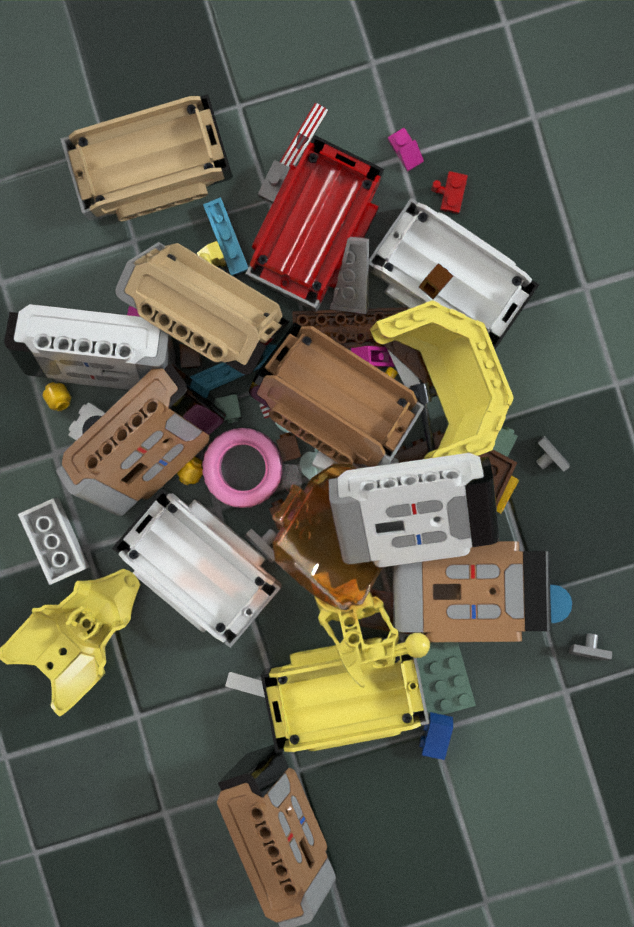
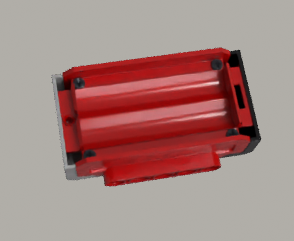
(311, 221)

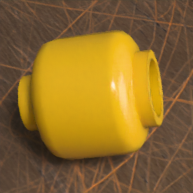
(56, 396)
(191, 472)

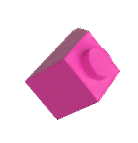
(374, 355)

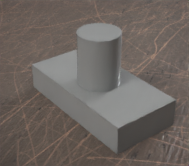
(273, 181)
(551, 455)
(262, 543)
(590, 649)

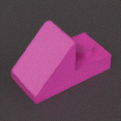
(406, 149)

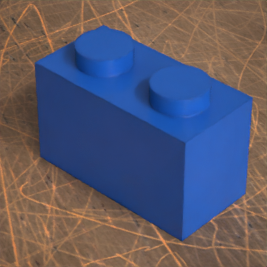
(436, 736)

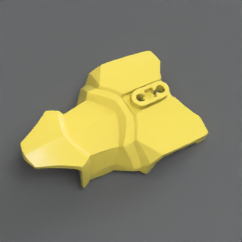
(83, 627)

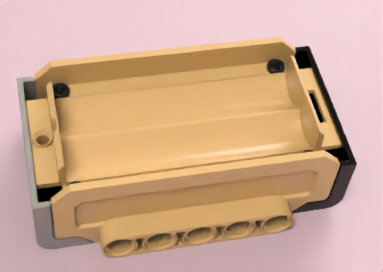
(147, 159)
(202, 306)

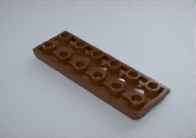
(346, 327)

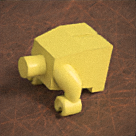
(213, 254)

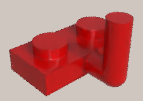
(452, 192)

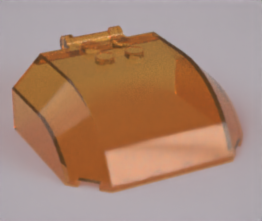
(310, 546)

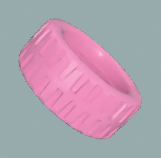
(213, 461)

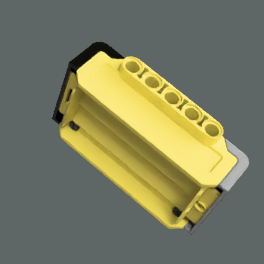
(321, 706)

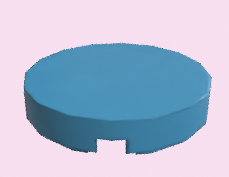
(560, 603)

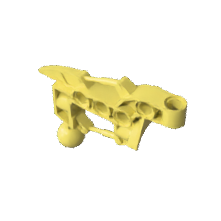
(363, 657)

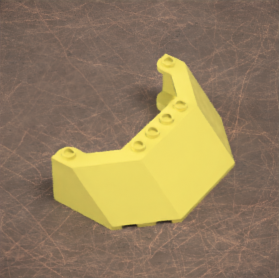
(461, 370)

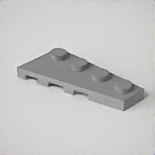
(353, 278)

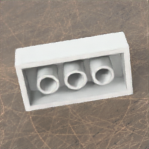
(53, 540)

